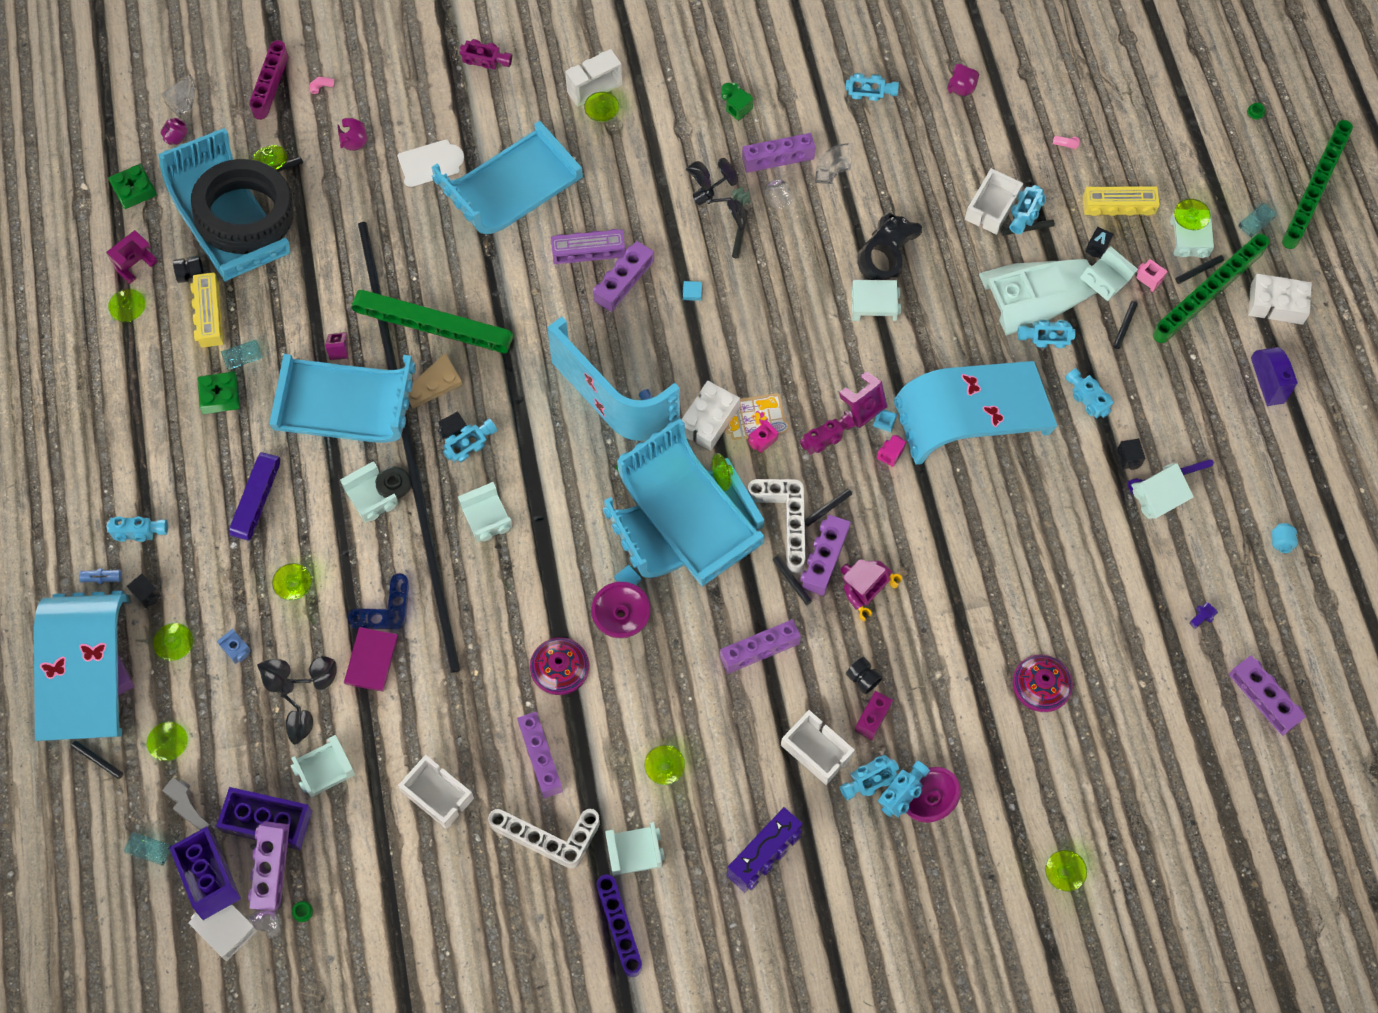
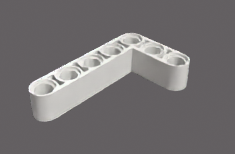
(792, 517)
(547, 839)

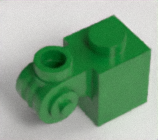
(737, 100)

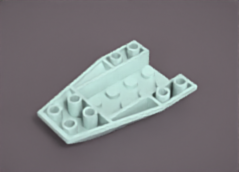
(1036, 290)

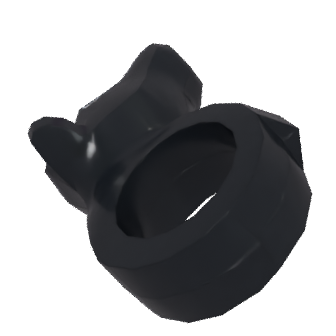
(888, 238)

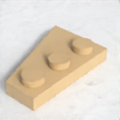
(434, 382)

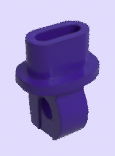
(1206, 613)

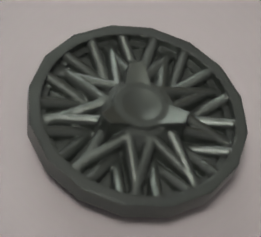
(393, 481)

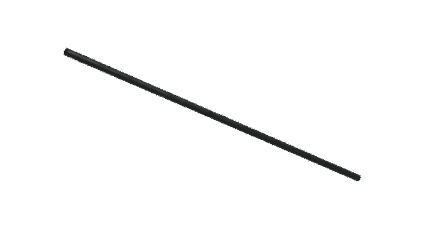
(413, 469)

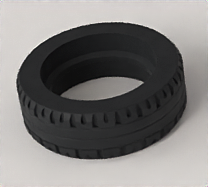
(241, 175)

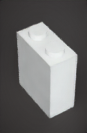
(224, 931)

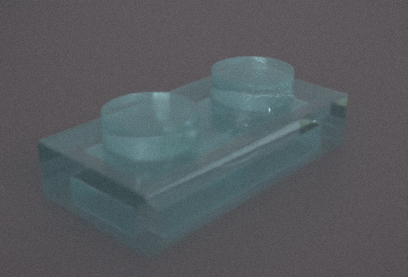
(1257, 220)
(241, 354)
(147, 848)

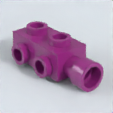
(484, 55)
(825, 435)

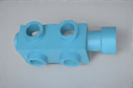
(866, 87)
(1027, 208)
(1049, 335)
(1090, 394)
(462, 441)
(139, 532)
(870, 777)
(902, 790)

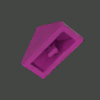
(337, 346)

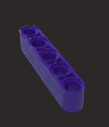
(254, 496)
(619, 935)

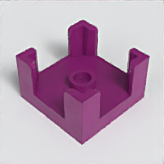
(128, 253)
(867, 402)

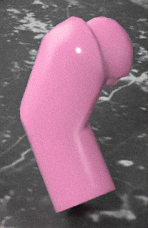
(319, 82)
(1072, 143)

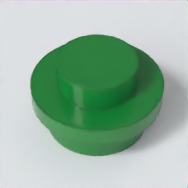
(1256, 111)
(302, 911)

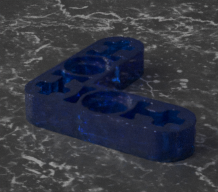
(387, 614)

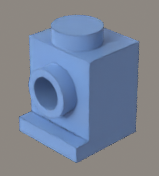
(227, 643)

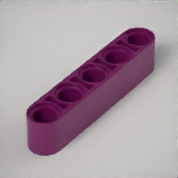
(268, 80)

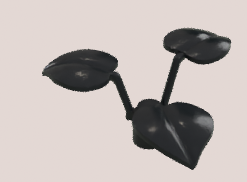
(706, 193)
(275, 679)

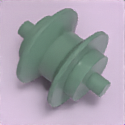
(741, 196)

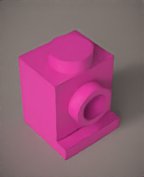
(770, 436)
(891, 450)

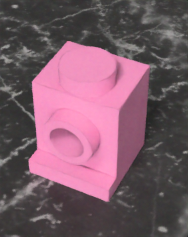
(1151, 274)

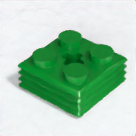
(136, 177)
(228, 395)

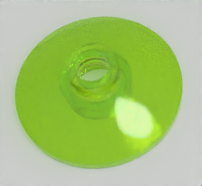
(599, 101)
(271, 155)
(1195, 209)
(127, 311)
(722, 471)
(292, 573)
(178, 647)
(170, 749)
(664, 755)
(1073, 864)

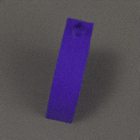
(1274, 375)

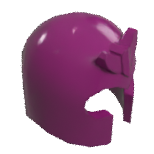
(963, 81)
(355, 137)

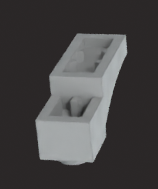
(180, 793)

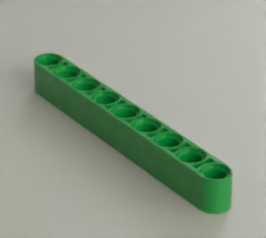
(1317, 184)
(1207, 294)
(432, 321)

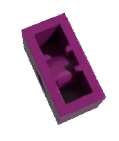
(873, 715)

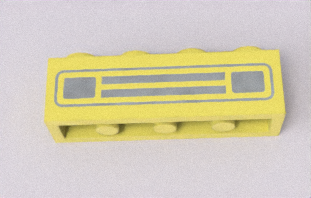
(1120, 201)
(207, 310)

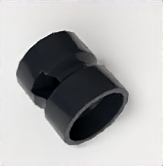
(186, 269)
(864, 675)

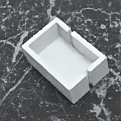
(594, 75)
(993, 201)
(1287, 297)
(710, 415)
(817, 751)
(434, 793)

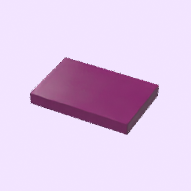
(371, 659)

